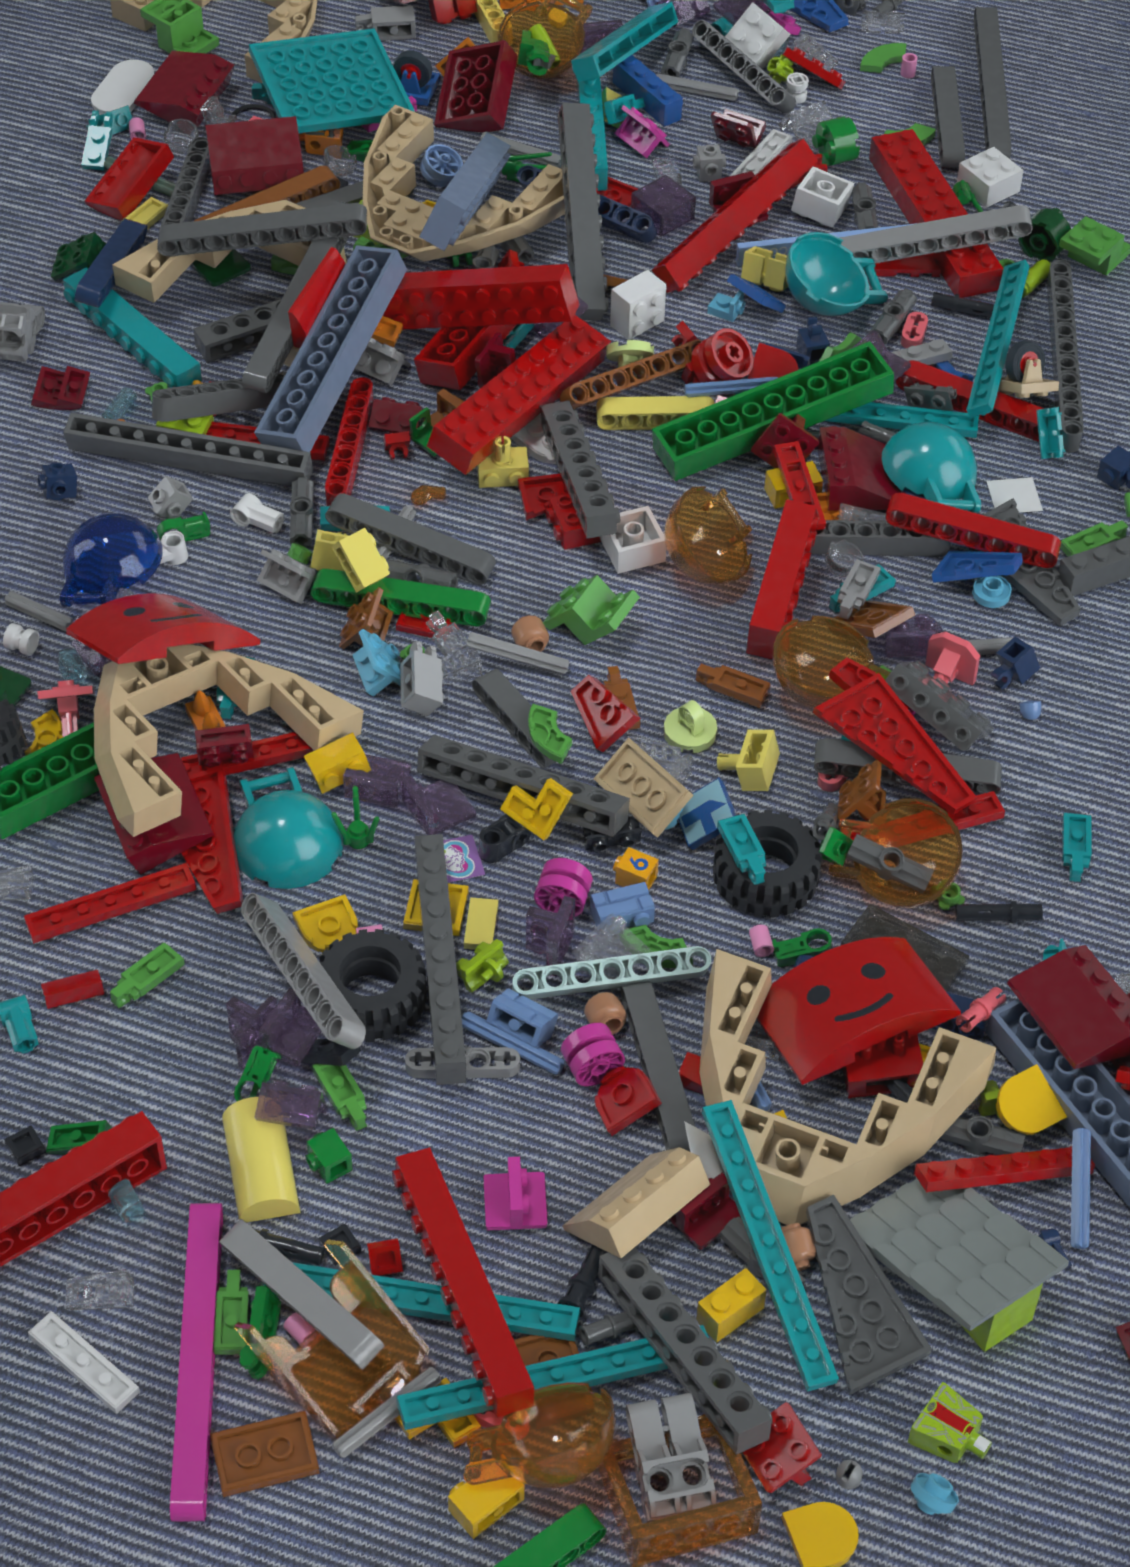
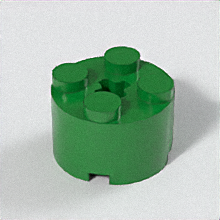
(836, 140)

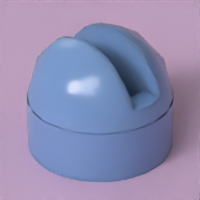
(1030, 709)

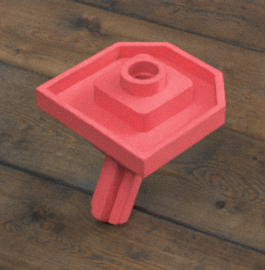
(952, 658)
(67, 702)

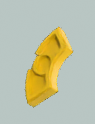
(46, 730)

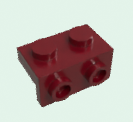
(393, 416)

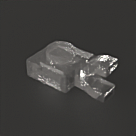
(447, 638)

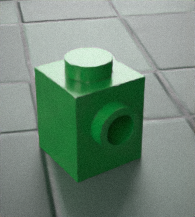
(328, 1155)

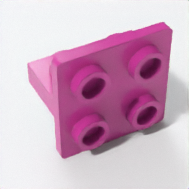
(640, 132)
(515, 1198)

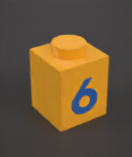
(635, 868)

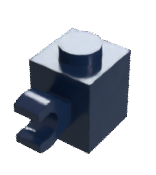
(812, 340)
(1115, 468)
(1016, 661)

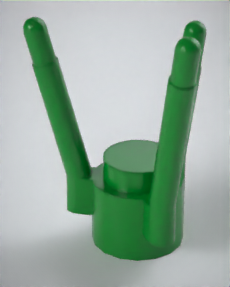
(513, 164)
(965, 195)
(357, 833)

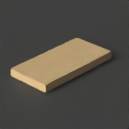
(652, 790)

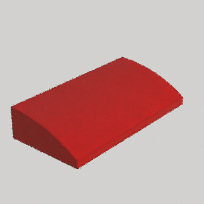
(130, 178)
(314, 295)

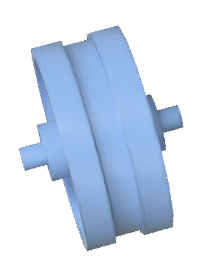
(443, 161)

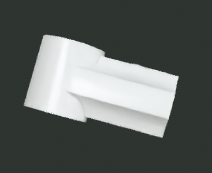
(251, 511)
(174, 548)

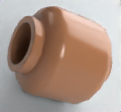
(530, 633)
(606, 1009)
(800, 1245)

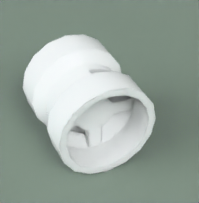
(797, 86)
(19, 638)

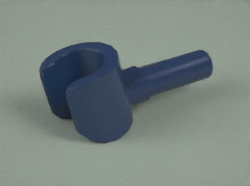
(1052, 1237)

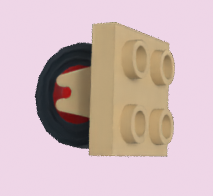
(1024, 372)

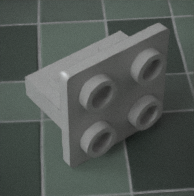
(381, 361)
(286, 575)

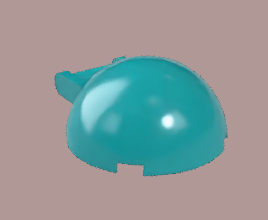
(828, 277)
(933, 463)
(285, 834)

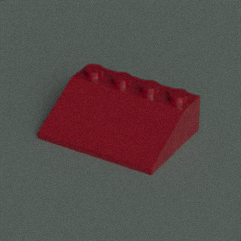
(185, 85)
(477, 88)
(253, 154)
(853, 470)
(169, 838)
(1077, 1006)

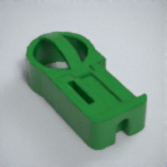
(191, 528)
(788, 950)
(258, 1069)

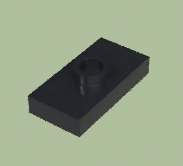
(329, 1053)

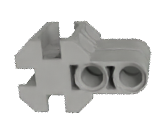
(19, 329)
(655, 1458)

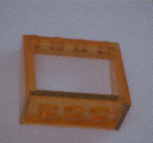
(686, 1530)

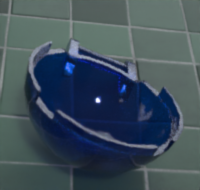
(106, 556)

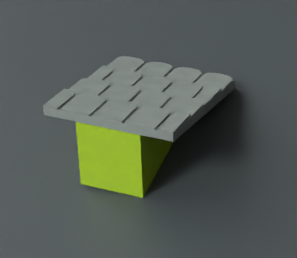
(961, 1257)

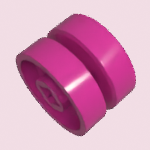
(562, 878)
(591, 1053)

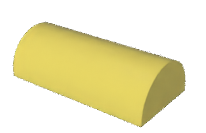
(259, 1164)

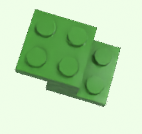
(179, 26)
(1095, 245)
(590, 609)

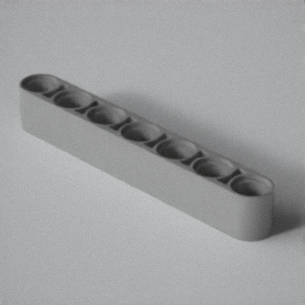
(302, 1294)

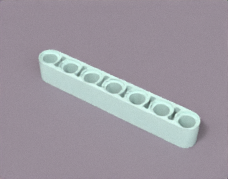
(623, 964)

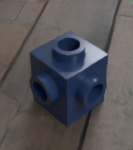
(58, 481)

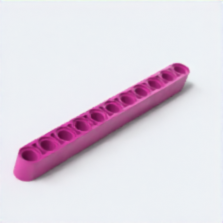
(196, 1364)

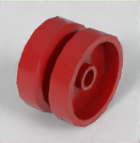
(722, 357)

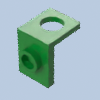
(422, 434)
(835, 846)

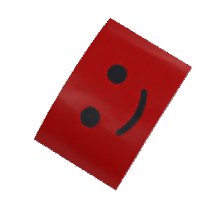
(146, 624)
(851, 1002)

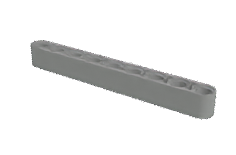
(941, 234)
(303, 971)

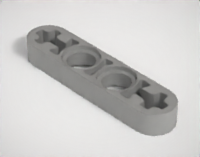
(499, 1070)

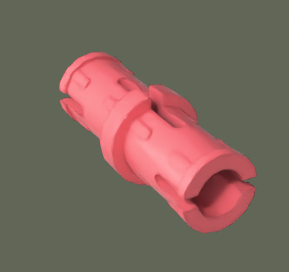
(981, 1009)

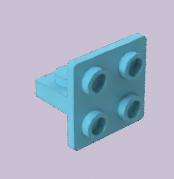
(377, 663)

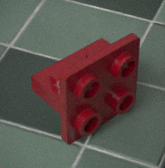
(493, 359)
(784, 431)
(707, 1213)

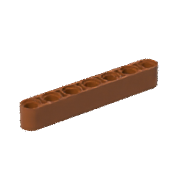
(297, 189)
(625, 378)

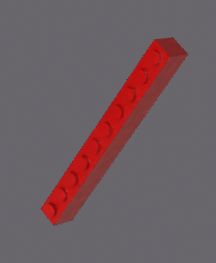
(735, 215)
(463, 1283)

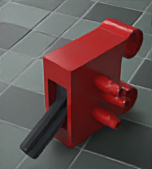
(885, 1068)

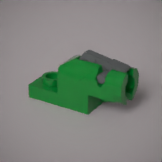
(534, 54)

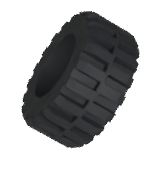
(782, 890)
(384, 956)

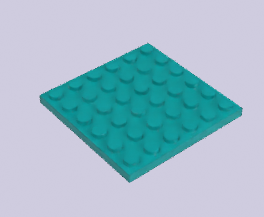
(330, 79)

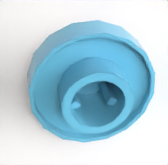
(992, 591)
(934, 1494)

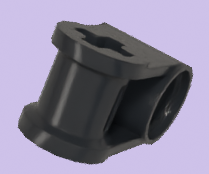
(501, 839)

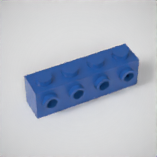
(659, 98)

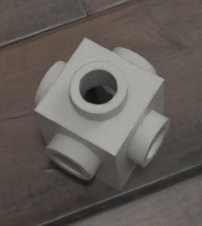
(709, 162)
(170, 498)

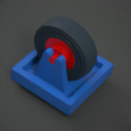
(417, 76)

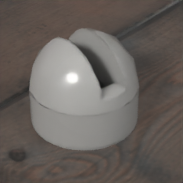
(855, 1477)

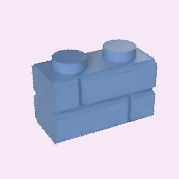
(629, 902)
(522, 1018)

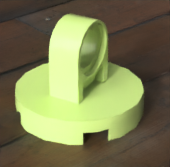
(629, 353)
(690, 728)

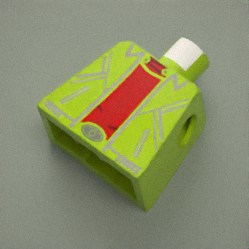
(949, 1427)

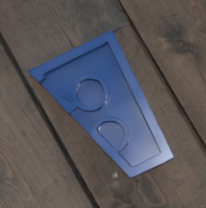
(822, 13)
(971, 564)

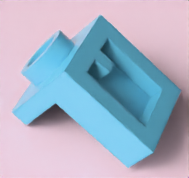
(727, 307)

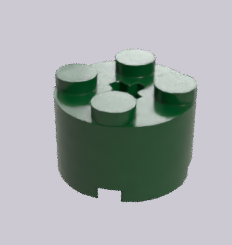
(1046, 232)

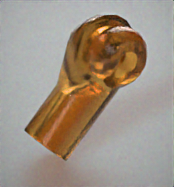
(425, 493)

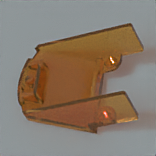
(321, 1375)

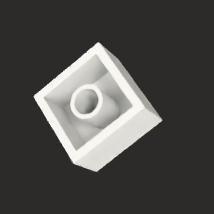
(757, 35)
(991, 176)
(822, 197)
(638, 304)
(637, 541)

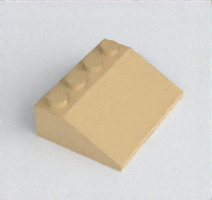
(640, 1201)

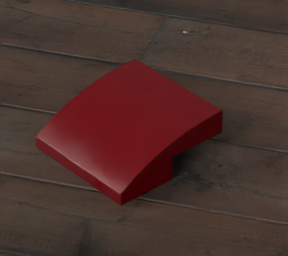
(60, 389)

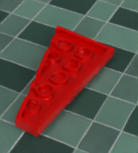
(886, 729)
(215, 859)

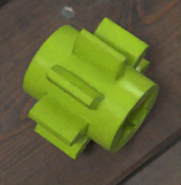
(780, 68)

